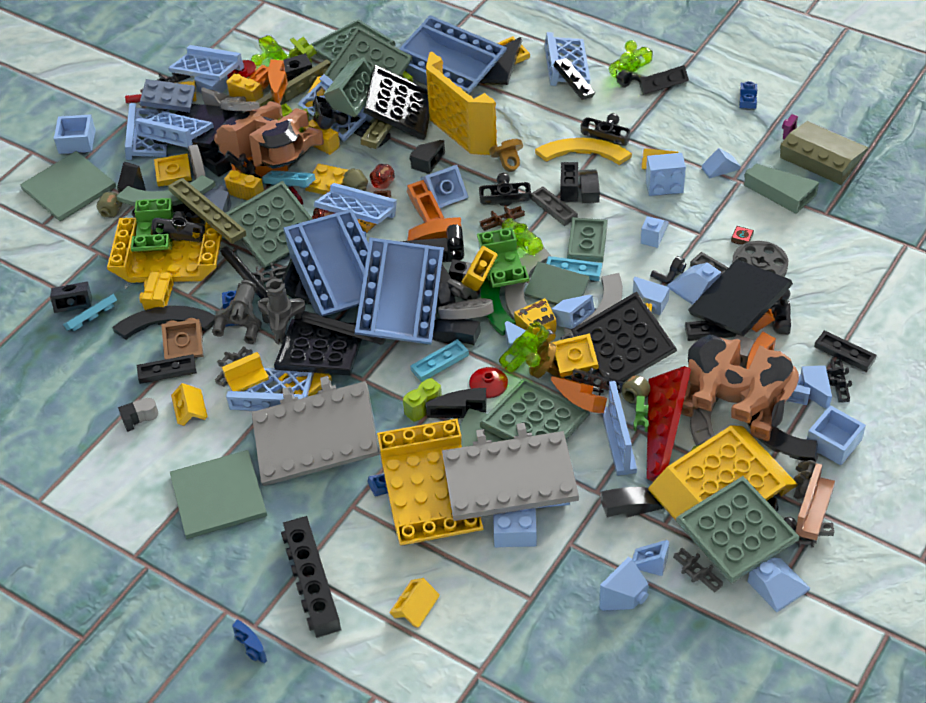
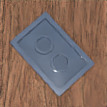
(167, 95)

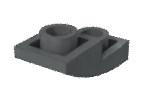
(459, 289)

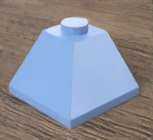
(446, 186)
(694, 282)
(777, 583)
(623, 588)

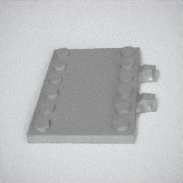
(314, 432)
(509, 474)

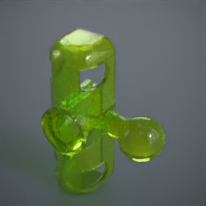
(270, 51)
(630, 60)
(524, 236)
(525, 348)

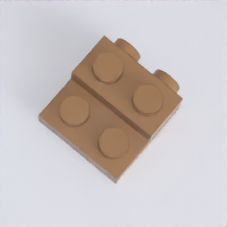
(182, 338)

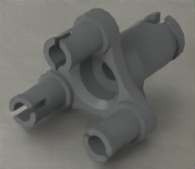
(279, 309)
(239, 312)

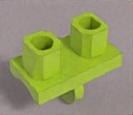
(302, 47)

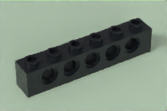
(327, 620)

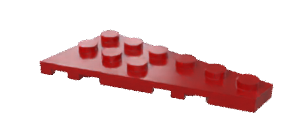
(664, 412)

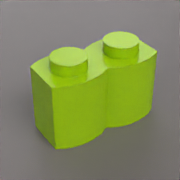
(415, 400)

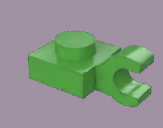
(641, 411)

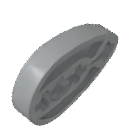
(196, 161)
(466, 309)

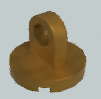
(507, 151)
(548, 361)

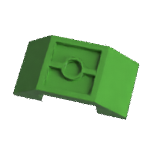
(145, 211)
(507, 266)

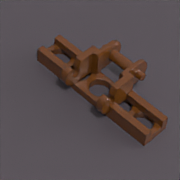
(509, 213)

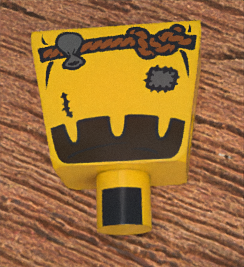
(540, 312)

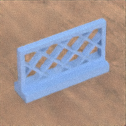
(552, 54)
(207, 63)
(324, 84)
(172, 128)
(133, 142)
(365, 205)
(256, 401)
(618, 434)

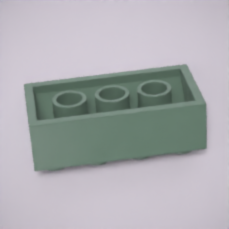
(350, 88)

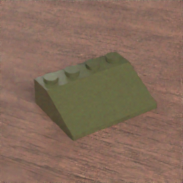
(822, 152)

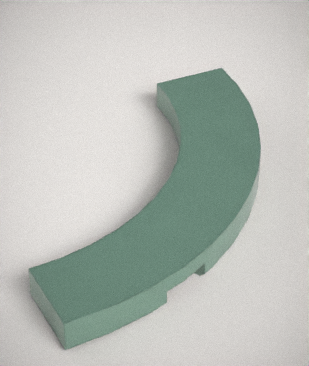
(130, 195)

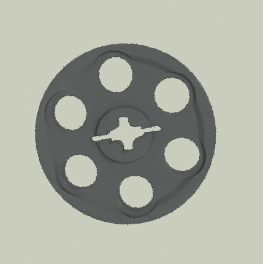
(767, 260)

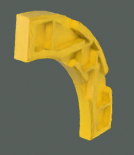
(583, 146)

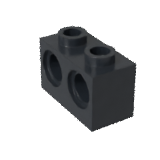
(569, 182)

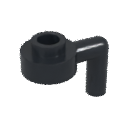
(625, 77)
(677, 266)

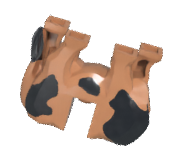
(266, 138)
(758, 389)

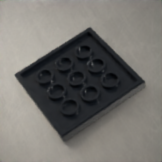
(398, 102)
(206, 113)
(740, 297)
(626, 339)
(317, 350)

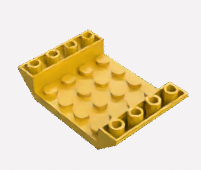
(459, 115)
(184, 262)
(715, 466)
(418, 481)

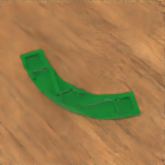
(498, 316)

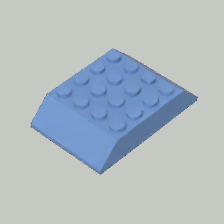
(463, 54)
(329, 260)
(399, 291)

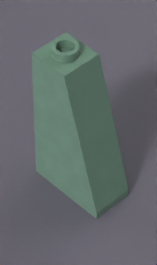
(781, 187)

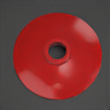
(248, 70)
(490, 378)

